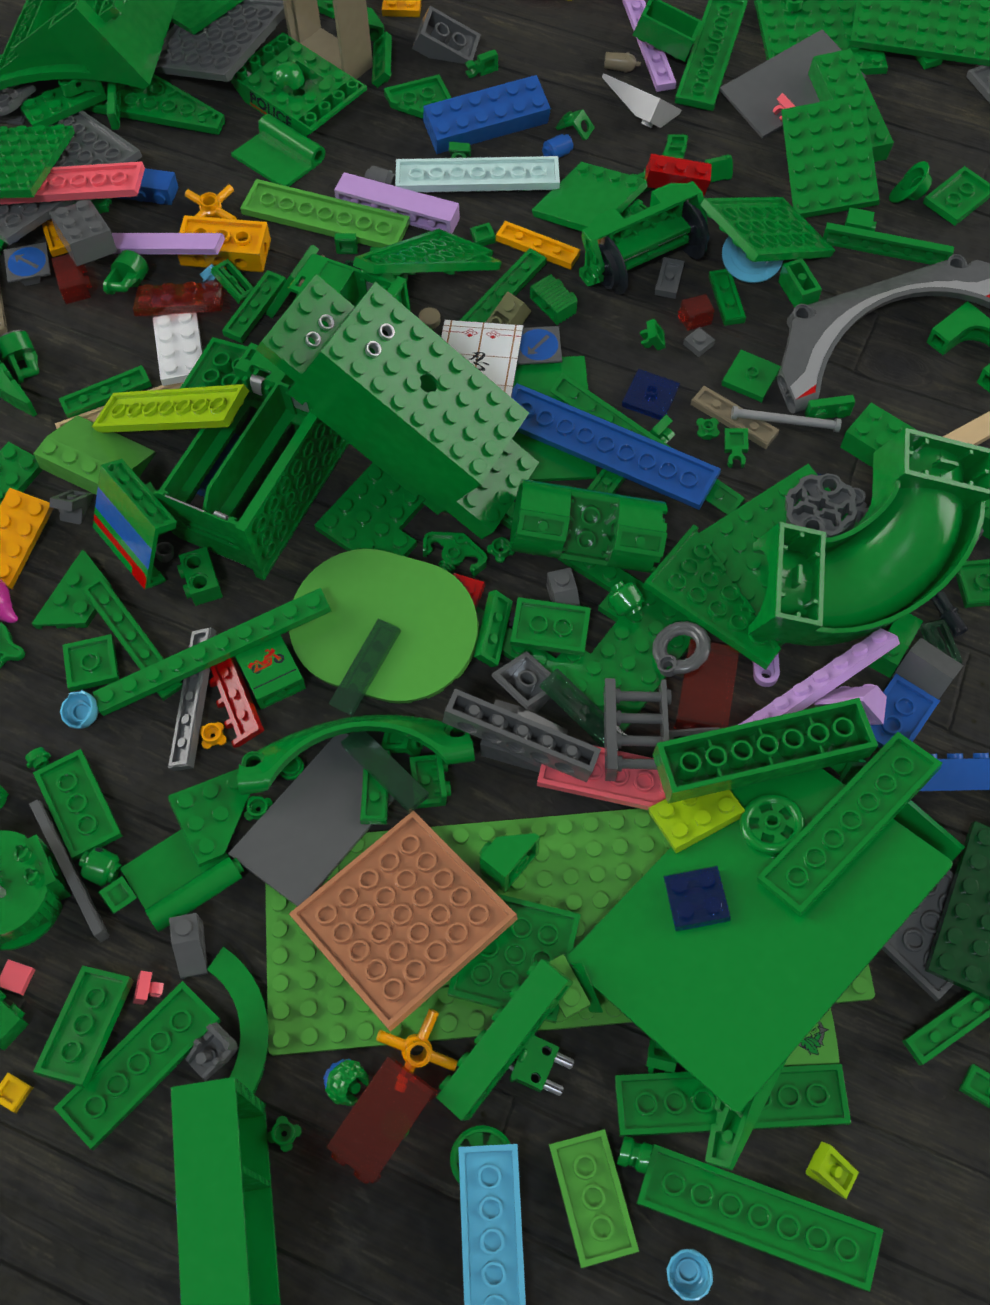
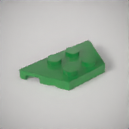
(68, 603)

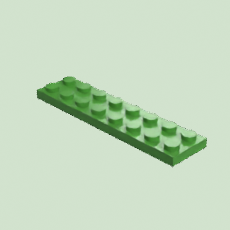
(324, 214)

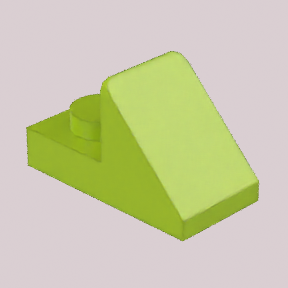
(832, 1170)

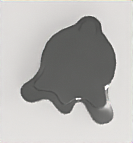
(14, 96)

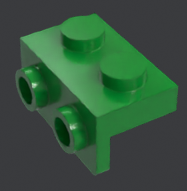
(429, 773)

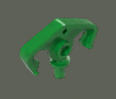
(455, 549)

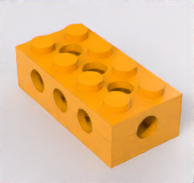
(244, 243)

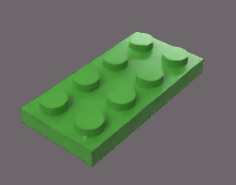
(593, 1198)

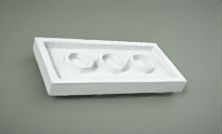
(177, 346)

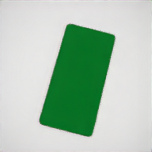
(587, 987)

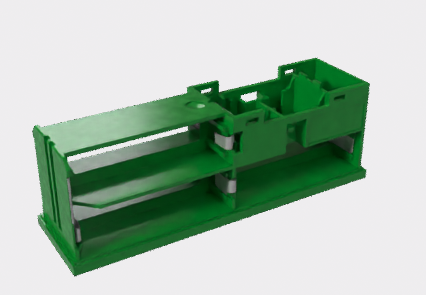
(277, 460)

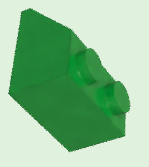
(507, 858)

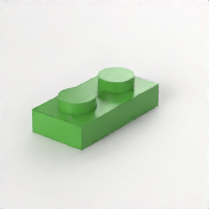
(575, 998)

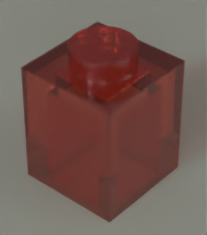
(696, 312)

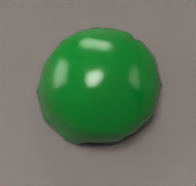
(288, 74)

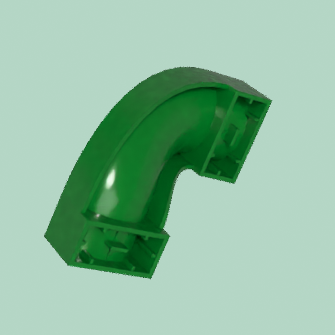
(898, 557)

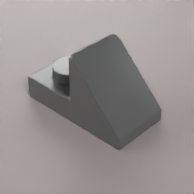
(72, 505)

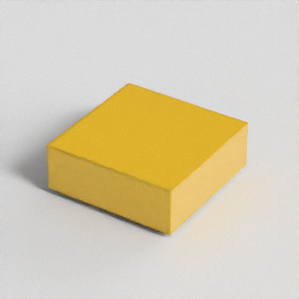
(13, 1092)

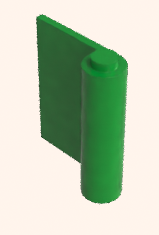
(279, 152)
(172, 882)

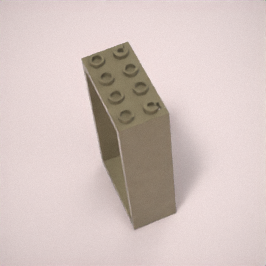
(352, 47)

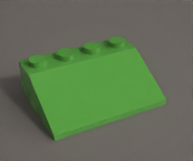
(78, 451)

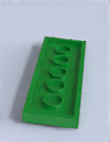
(136, 1066)

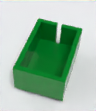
(667, 28)

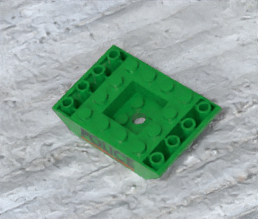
(323, 91)

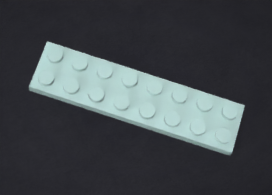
(478, 174)

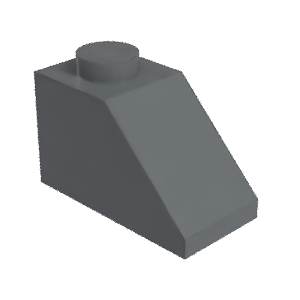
(562, 587)
(189, 945)

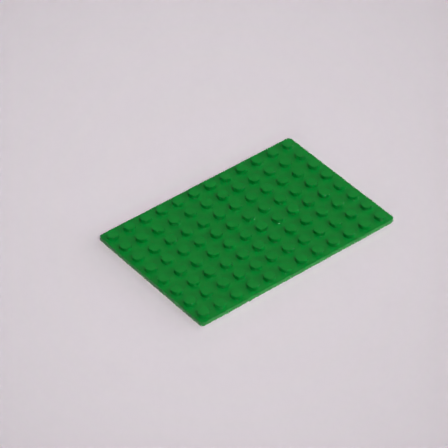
(751, 989)

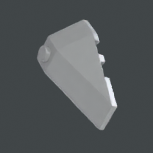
(642, 104)

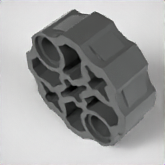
(833, 504)

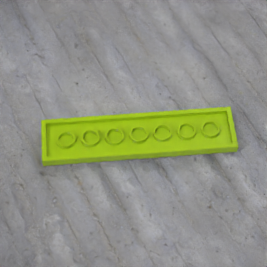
(171, 409)

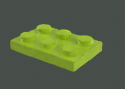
(695, 818)

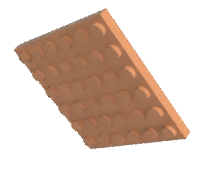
(403, 919)

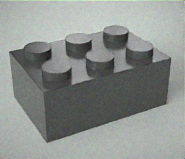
(83, 232)

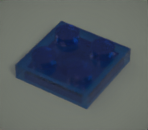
(697, 898)

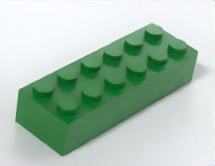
(839, 76)

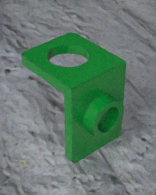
(575, 119)

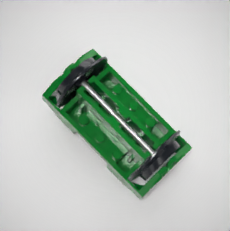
(620, 243)

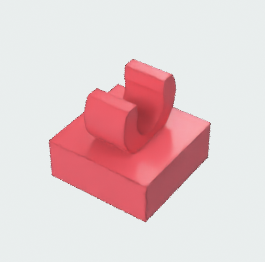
(784, 103)
(146, 988)

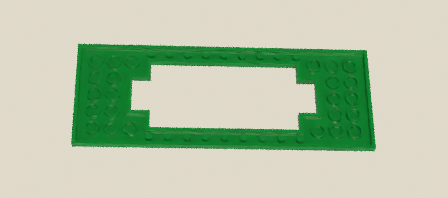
(378, 510)

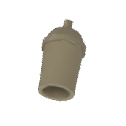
(620, 61)

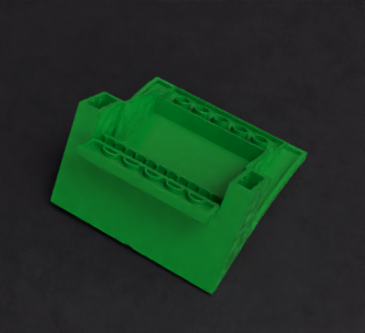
(86, 41)

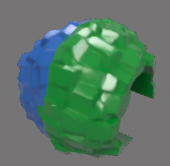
(342, 1079)

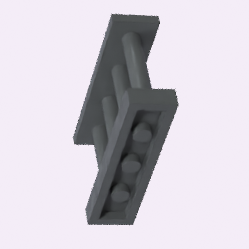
(614, 718)

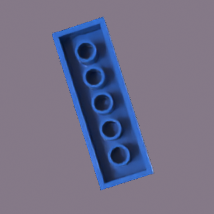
(487, 113)

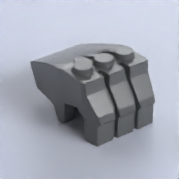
(211, 1051)

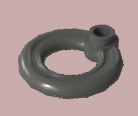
(700, 655)

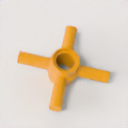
(210, 203)
(421, 1039)

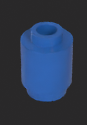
(558, 146)

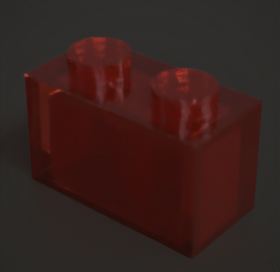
(71, 279)

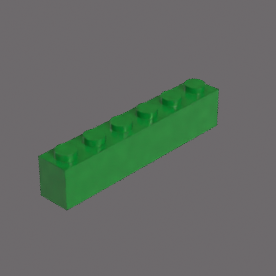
(504, 1039)

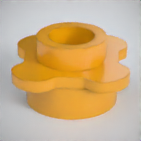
(212, 728)

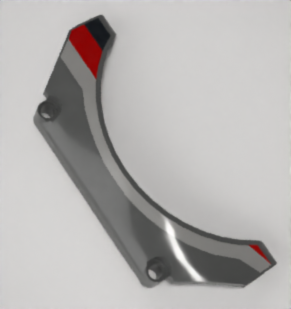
(826, 321)

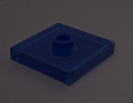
(650, 394)

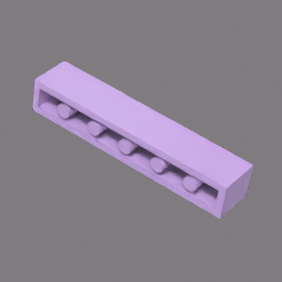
(424, 210)

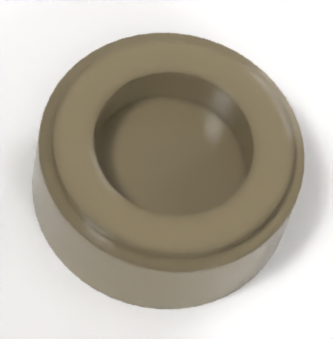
(430, 317)

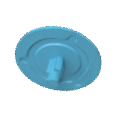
(745, 269)

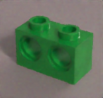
(199, 576)

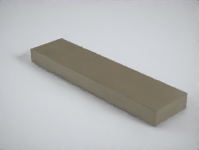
(720, 408)

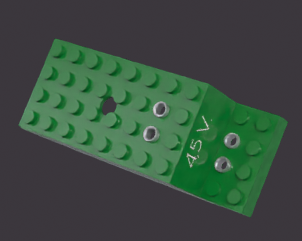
(404, 401)

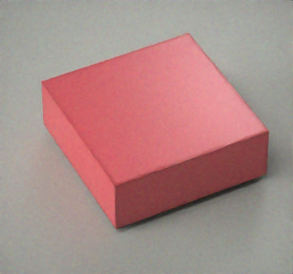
(16, 977)

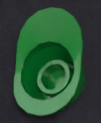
(914, 183)

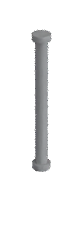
(787, 419)

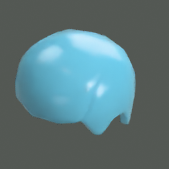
(79, 710)
(689, 1274)

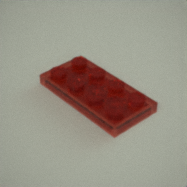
(178, 298)

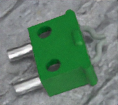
(533, 1062)

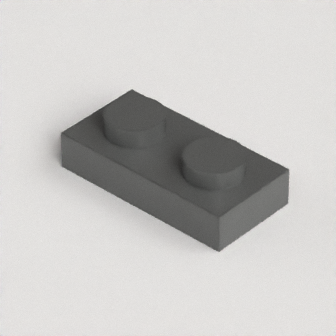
(669, 278)

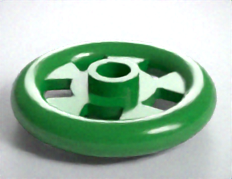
(778, 803)

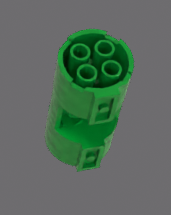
(588, 526)

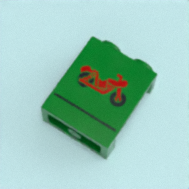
(271, 672)

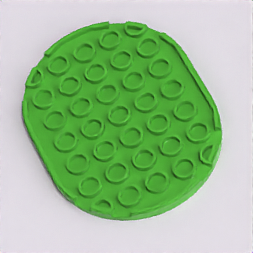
(418, 597)

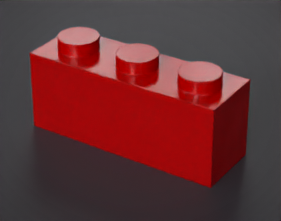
(665, 170)

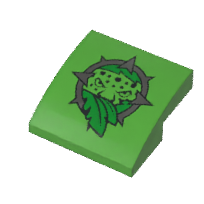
(818, 1046)

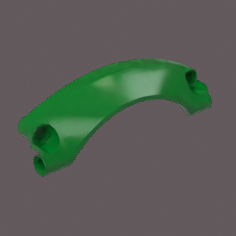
(279, 754)

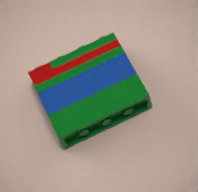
(130, 520)

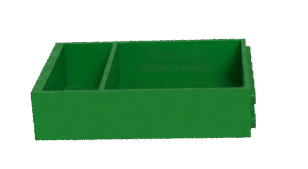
(223, 1195)

